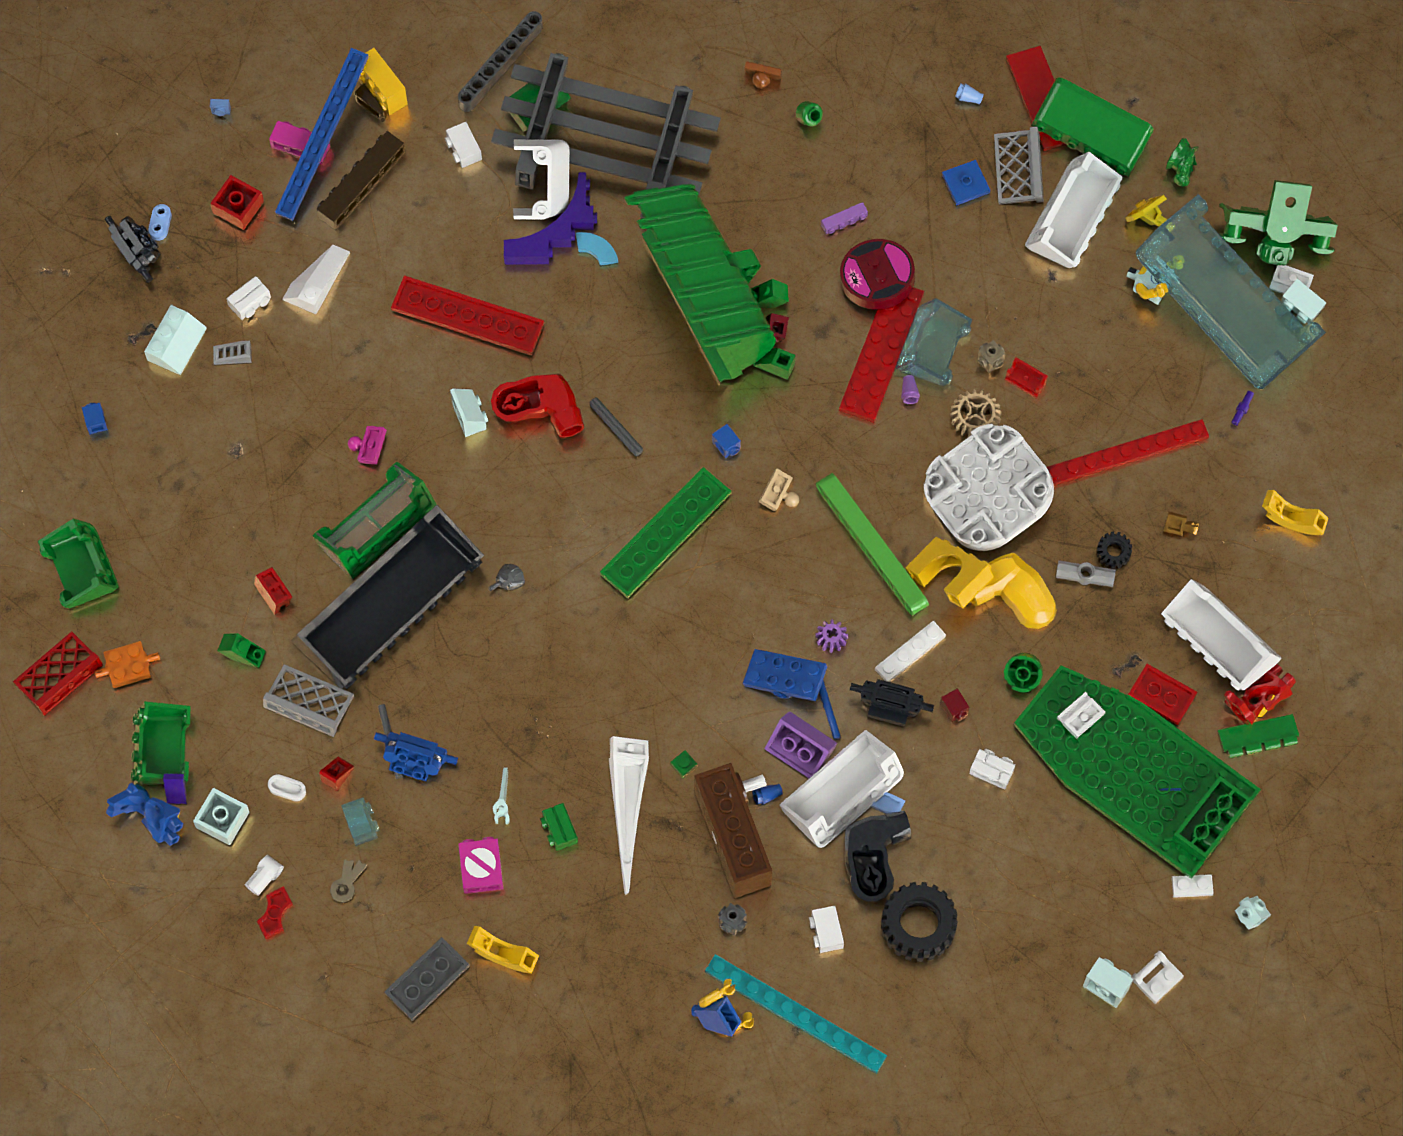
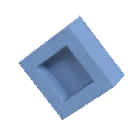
(220, 106)

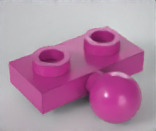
(370, 445)

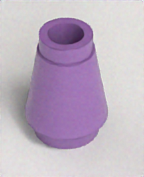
(909, 390)

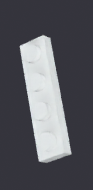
(910, 652)

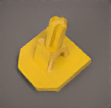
(1148, 211)

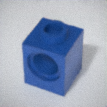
(94, 418)
(726, 441)

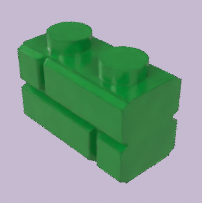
(559, 827)

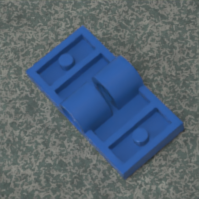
(785, 675)

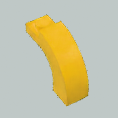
(1293, 517)
(501, 952)

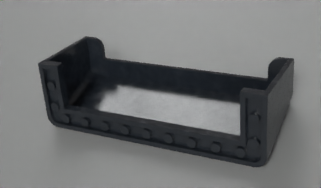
(388, 598)

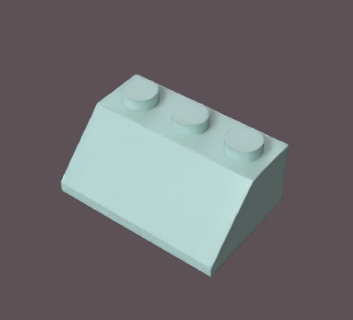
(175, 340)

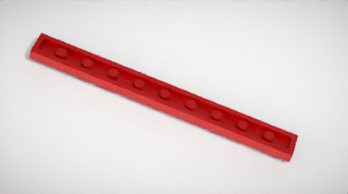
(1128, 452)

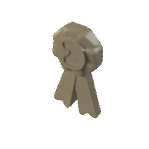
(343, 889)

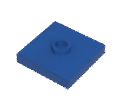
(966, 182)

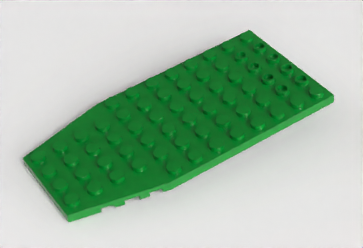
(1128, 760)

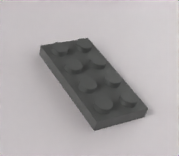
(427, 979)

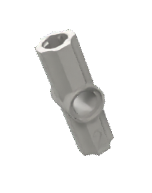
(1097, 576)

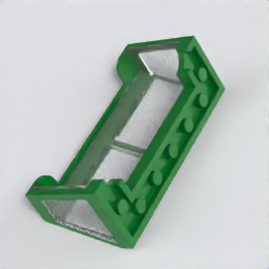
(377, 521)

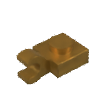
(1177, 523)

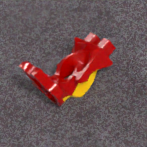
(1269, 692)

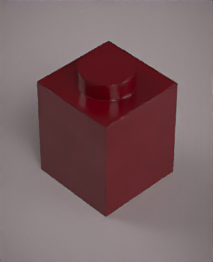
(955, 705)

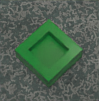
(683, 764)

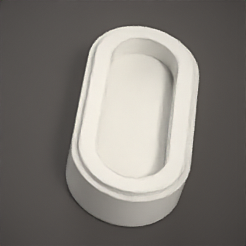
(287, 787)

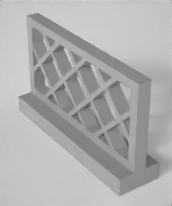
(1034, 162)
(298, 711)

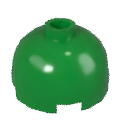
(1023, 672)

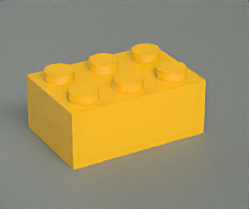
(383, 83)

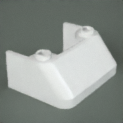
(555, 155)

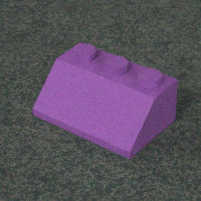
(800, 745)

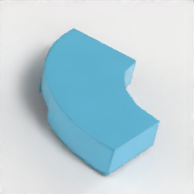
(597, 247)

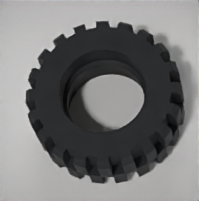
(926, 897)

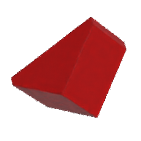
(336, 773)

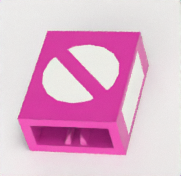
(480, 865)

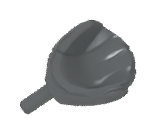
(508, 578)

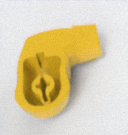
(1021, 590)

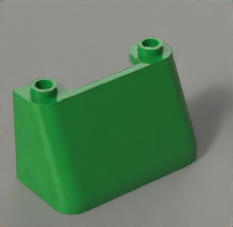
(79, 562)

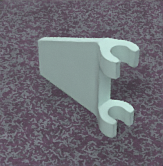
(501, 803)

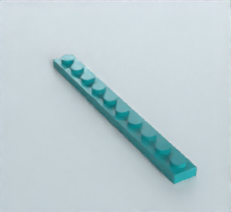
(796, 1014)

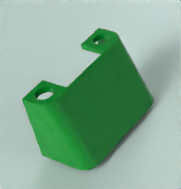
(159, 742)

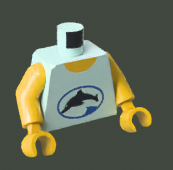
(1147, 285)

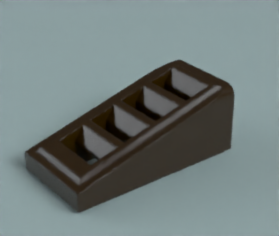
(368, 101)

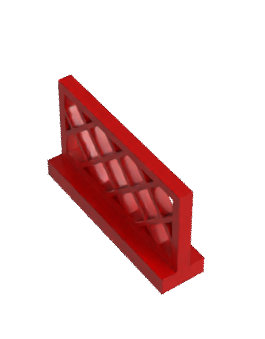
(70, 680)

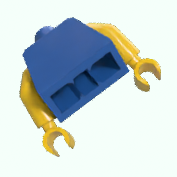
(718, 1013)

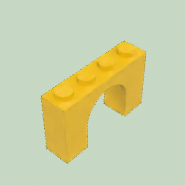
(940, 555)

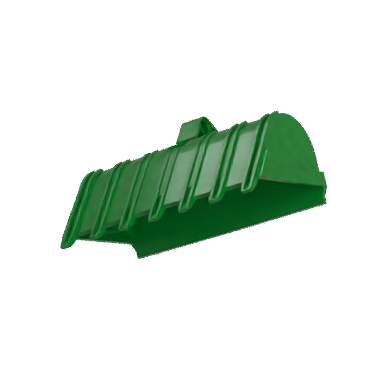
(705, 277)

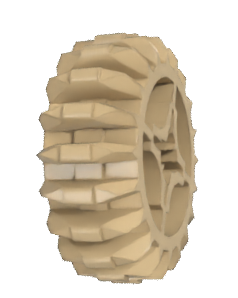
(968, 403)

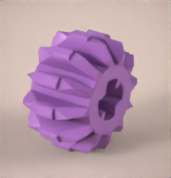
(835, 641)

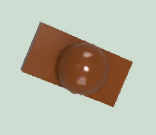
(762, 73)

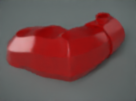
(538, 398)

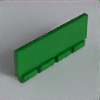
(1264, 732)

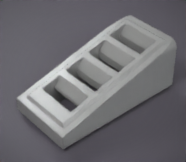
(241, 345)

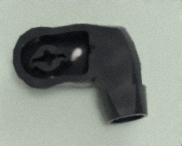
(867, 853)

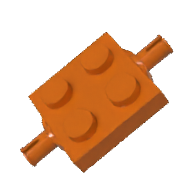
(127, 664)

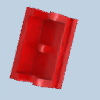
(1026, 377)
(272, 590)

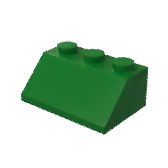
(529, 94)

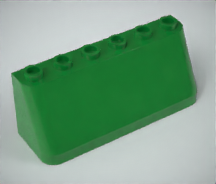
(1093, 126)

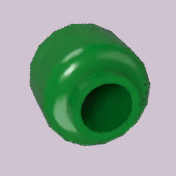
(809, 113)

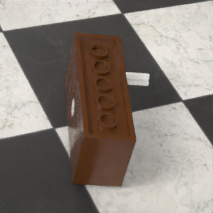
(732, 828)

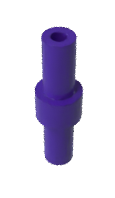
(1242, 408)

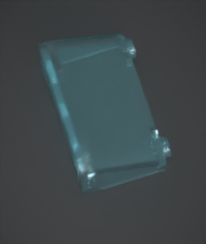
(933, 342)

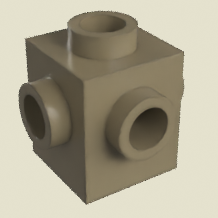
(991, 356)

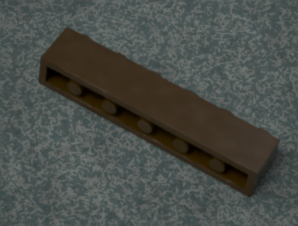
(360, 180)

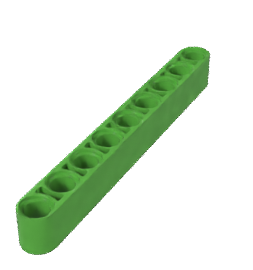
(872, 544)

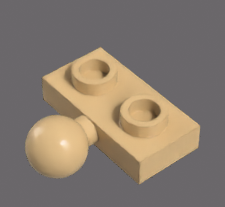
(776, 491)

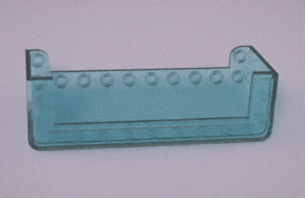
(1225, 295)

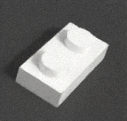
(1197, 886)

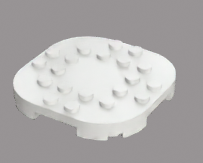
(989, 487)

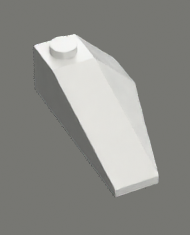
(314, 283)

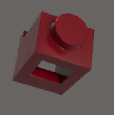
(780, 324)

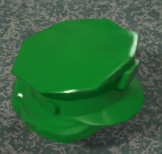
(1182, 162)

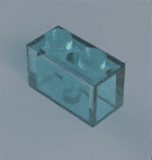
(359, 821)

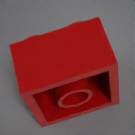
(237, 202)

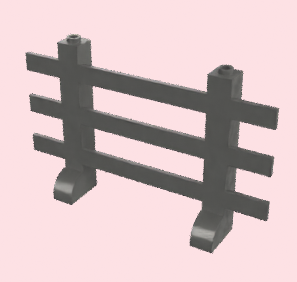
(544, 114)

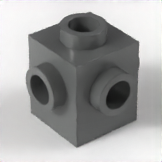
(732, 925)

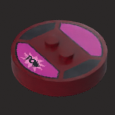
(877, 274)

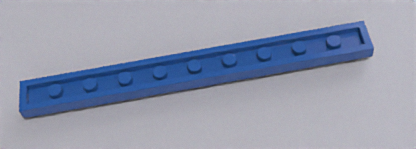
(321, 134)

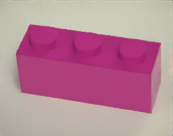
(291, 139)

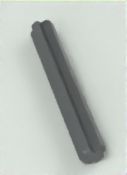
(616, 426)

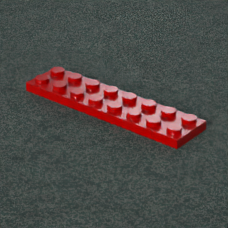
(467, 315)
(879, 358)

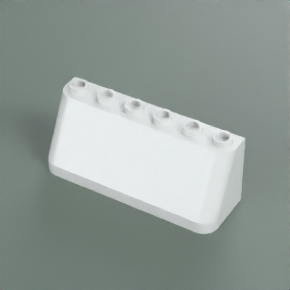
(1074, 210)
(1219, 635)
(843, 789)

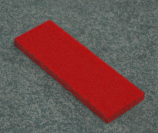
(1033, 82)

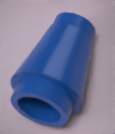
(766, 793)

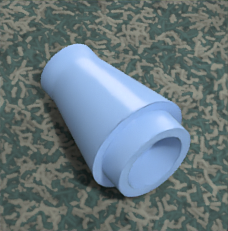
(968, 94)

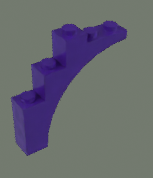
(539, 246)

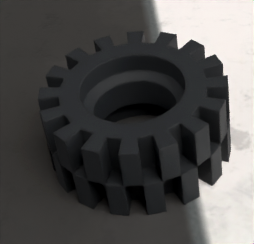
(1116, 539)

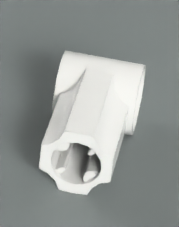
(267, 870)

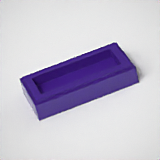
(175, 788)

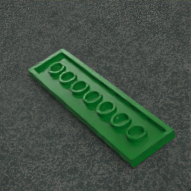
(665, 532)

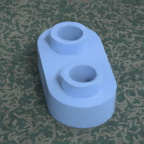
(161, 221)

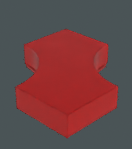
(271, 921)

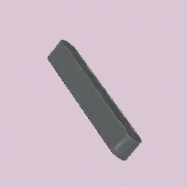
(501, 53)

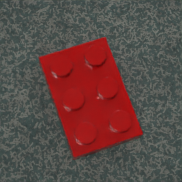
(1163, 694)

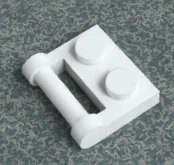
(1161, 982)

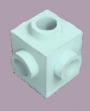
(1252, 912)

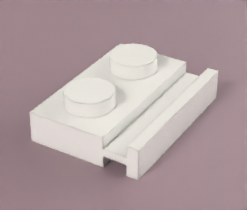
(1286, 276)
(1081, 715)

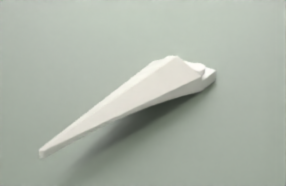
(628, 771)

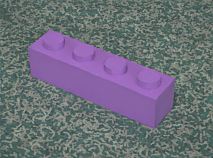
(844, 218)

